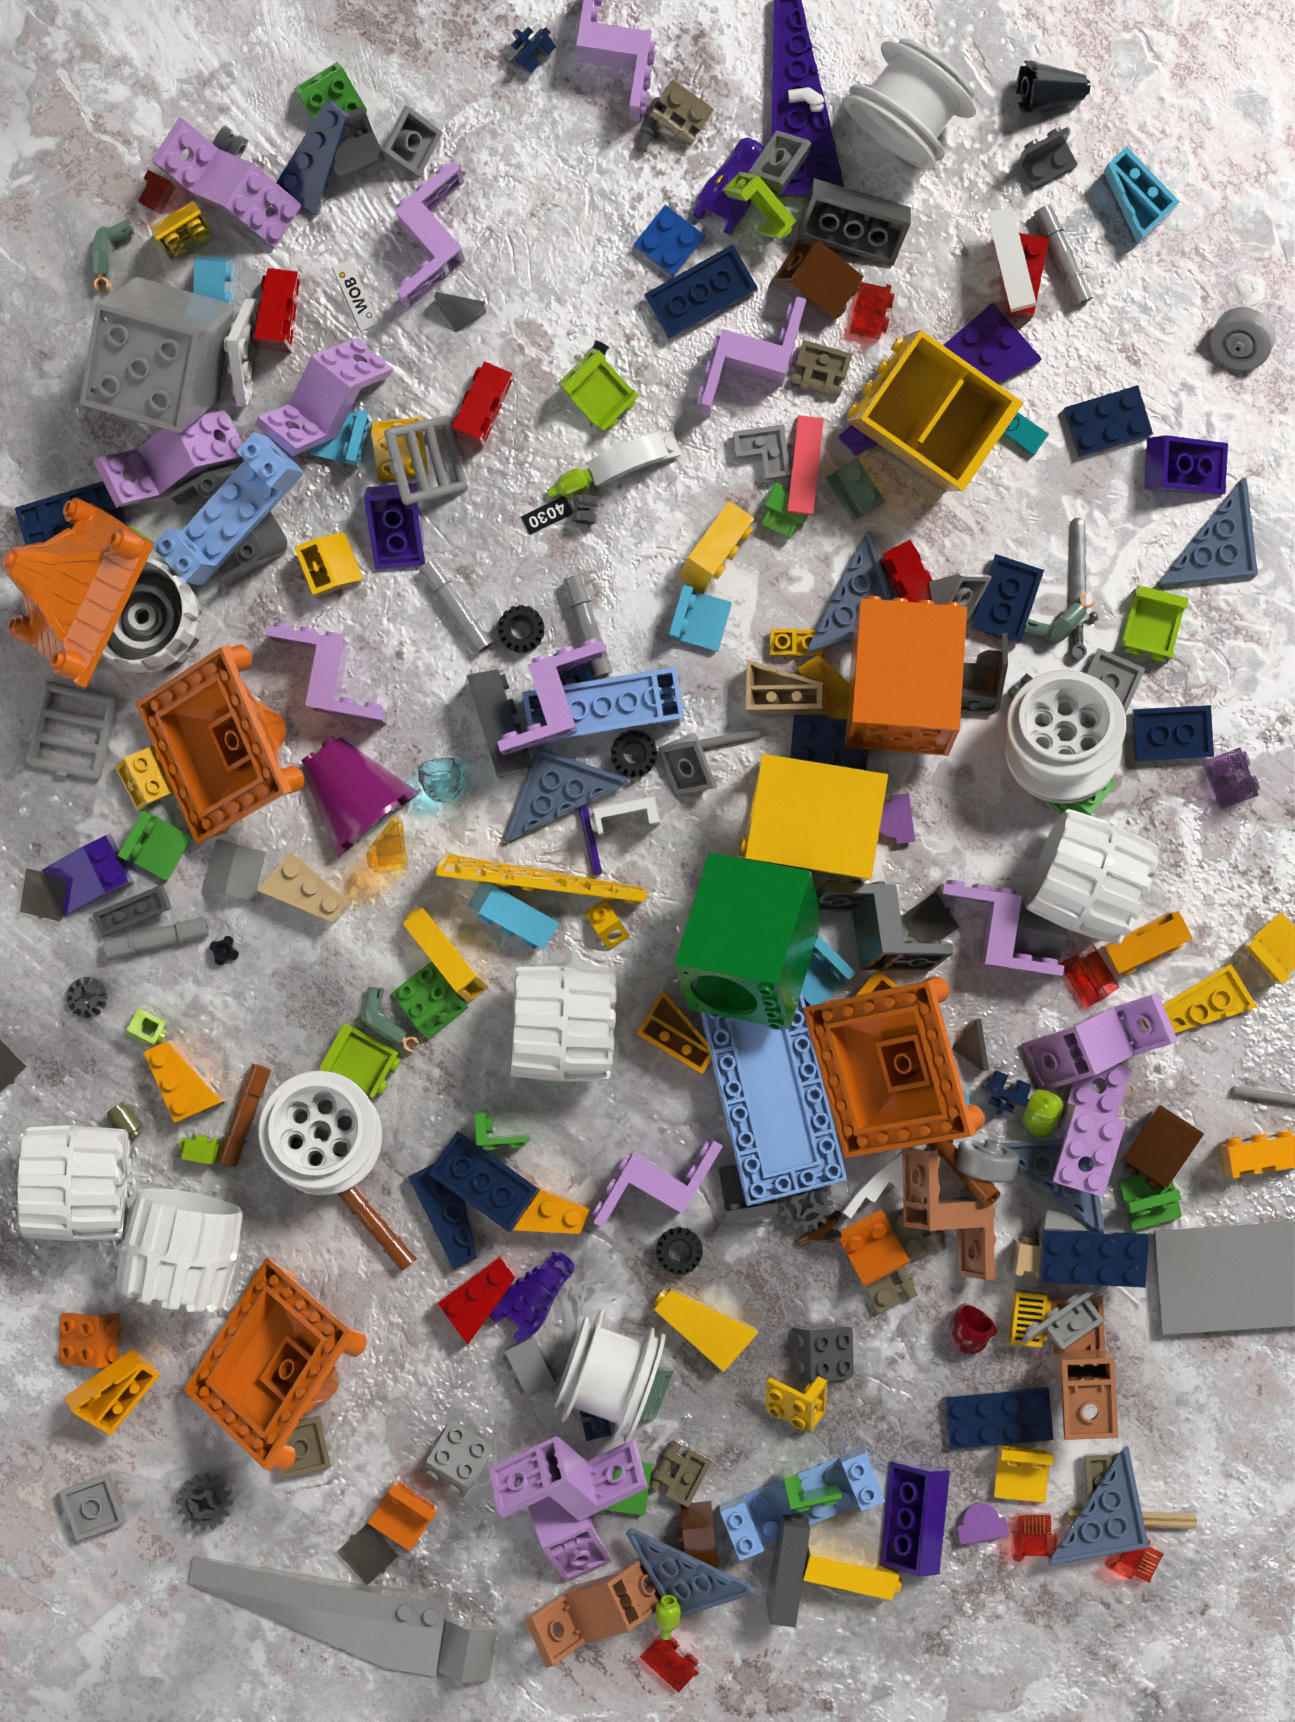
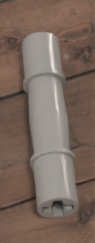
(1063, 255)
(455, 605)
(586, 620)
(156, 938)

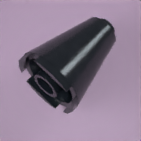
(1049, 86)

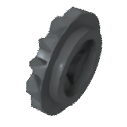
(96, 1004)

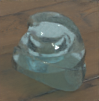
(443, 779)

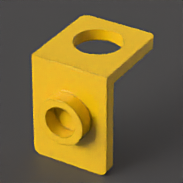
(604, 922)

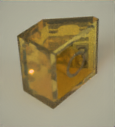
(389, 849)

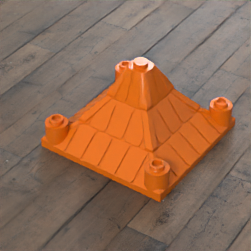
(76, 587)
(218, 743)
(890, 1069)
(272, 1364)

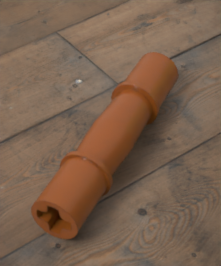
(244, 1115)
(983, 1190)
(378, 1227)

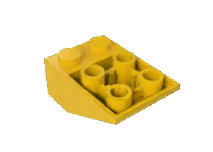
(182, 230)

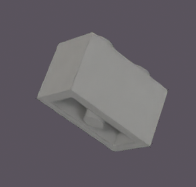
(529, 1366)

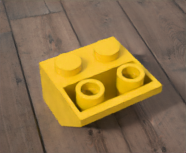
(328, 564)

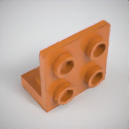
(873, 1247)
(403, 1515)

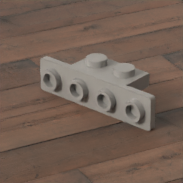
(1071, 1322)

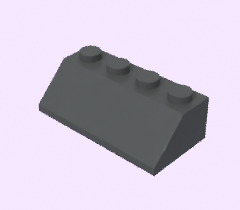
(854, 222)
(497, 719)

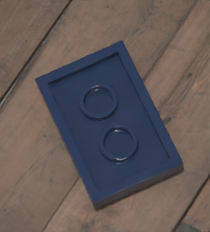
(1108, 421)
(1007, 598)
(1173, 733)
(824, 742)

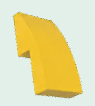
(791, 642)

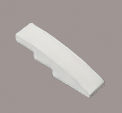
(1011, 259)
(875, 1184)

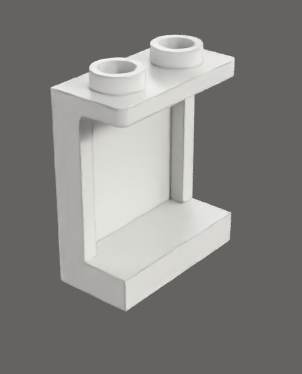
(624, 809)

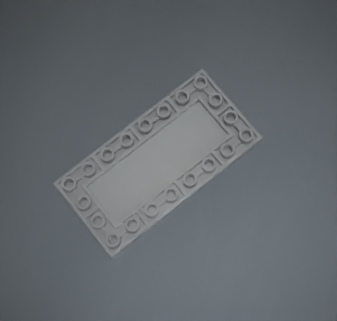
(1226, 1277)

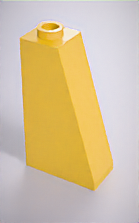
(444, 955)
(707, 1328)
(850, 1573)

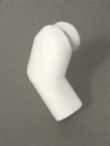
(808, 95)

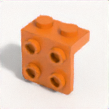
(89, 1339)

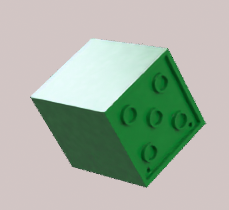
(749, 940)

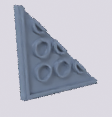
(1221, 547)
(861, 579)
(556, 788)
(1038, 1165)
(1109, 1520)
(689, 1580)

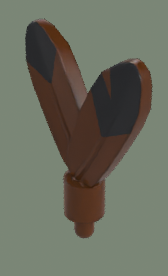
(824, 1232)

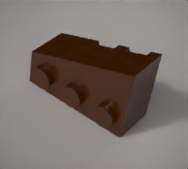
(698, 1532)

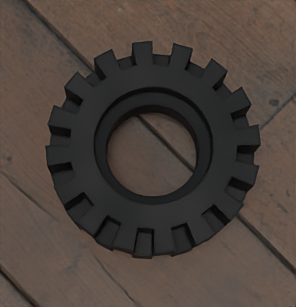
(506, 622)
(622, 764)
(686, 1265)

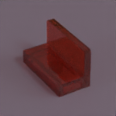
(1089, 975)

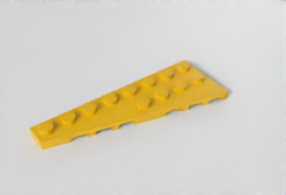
(532, 878)

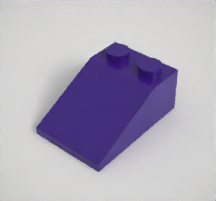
(1185, 465)
(394, 527)
(91, 873)

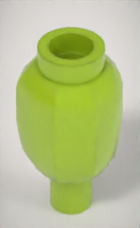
(572, 483)
(667, 1615)

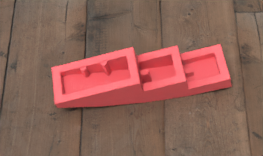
(805, 465)

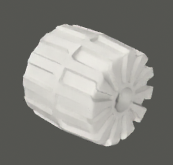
(170, 627)
(1092, 877)
(563, 1024)
(74, 1183)
(179, 1249)

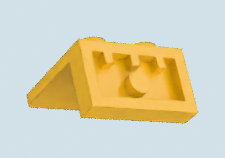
(381, 451)
(143, 778)
(1274, 948)
(797, 1408)
(1022, 1473)

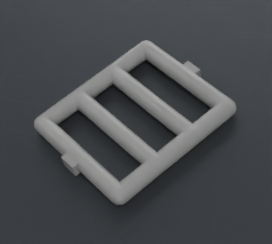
(397, 466)
(104, 724)

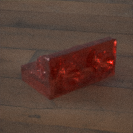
(870, 310)
(671, 1662)

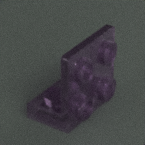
(1231, 778)

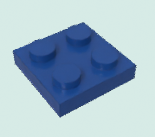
(669, 241)

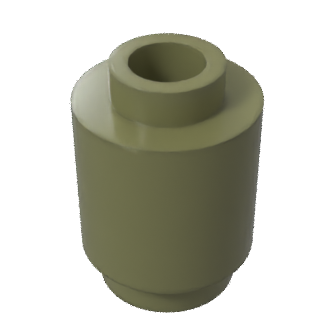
(125, 1118)

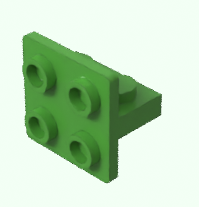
(1148, 1206)

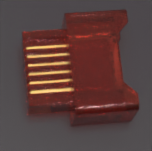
(1033, 1536)
(1136, 1563)

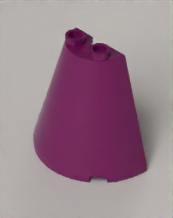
(351, 791)

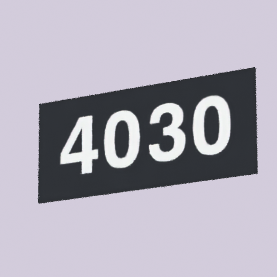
(546, 515)

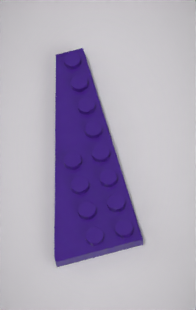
(796, 69)
(986, 344)

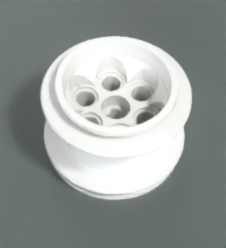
(911, 102)
(1064, 769)
(307, 1094)
(609, 1375)

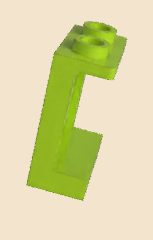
(752, 187)
(598, 390)
(1153, 623)
(361, 1060)

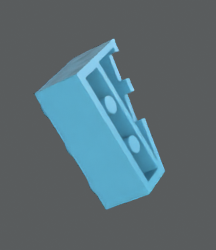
(1139, 193)
(512, 915)

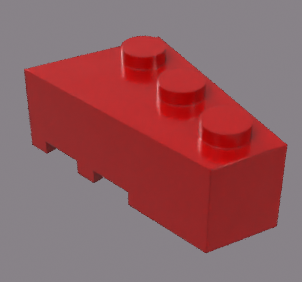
(1035, 254)
(277, 310)
(482, 404)
(907, 572)
(477, 1296)

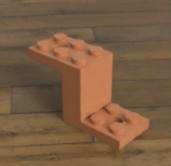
(927, 1212)
(1086, 1379)
(593, 1612)

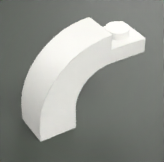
(632, 456)

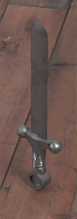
(1078, 583)

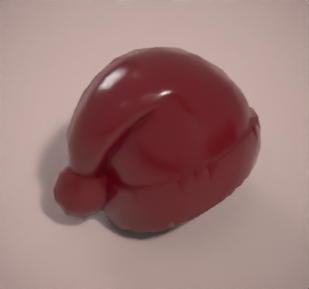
(970, 1329)

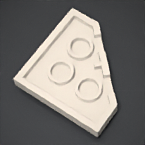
(242, 352)

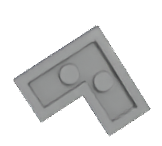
(769, 443)

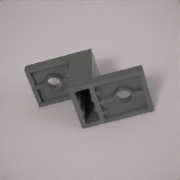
(880, 927)

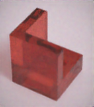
(156, 192)

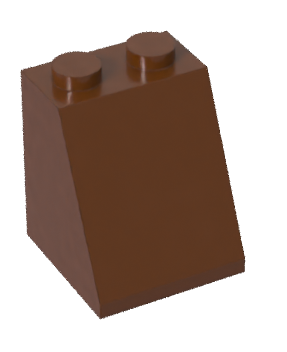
(818, 276)
(1161, 1148)

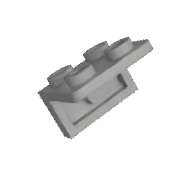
(457, 1459)

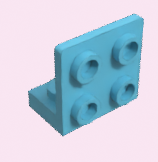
(350, 441)
(700, 619)
(825, 973)

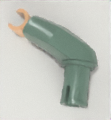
(103, 247)
(1061, 627)
(379, 1023)

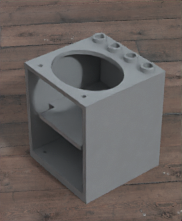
(156, 354)

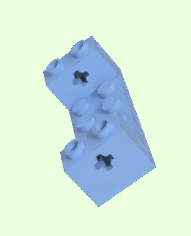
(230, 512)
(616, 702)
(757, 1515)

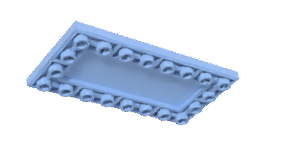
(774, 1106)

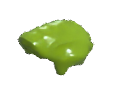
(1042, 1113)

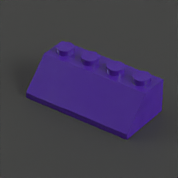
(915, 1518)

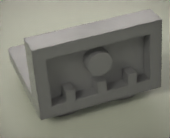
(1047, 158)
(734, 1198)

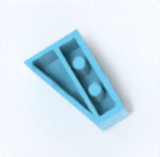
(213, 277)

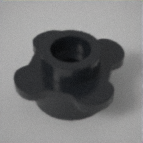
(217, 947)

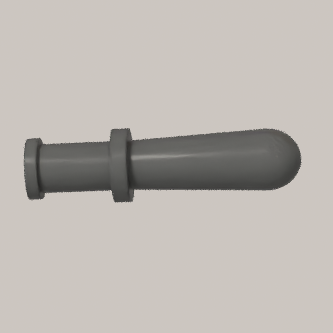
(647, 131)

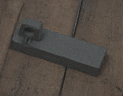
(132, 911)

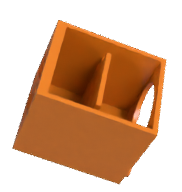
(906, 676)

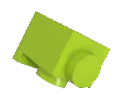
(144, 1019)
(199, 1149)

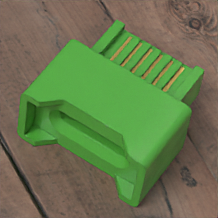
(777, 517)

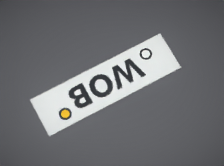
(355, 295)

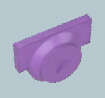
(897, 819)
(981, 1523)

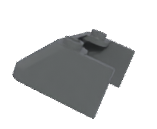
(261, 545)
(985, 681)

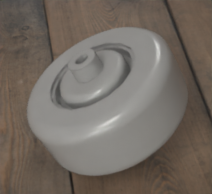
(1242, 338)
(987, 1160)

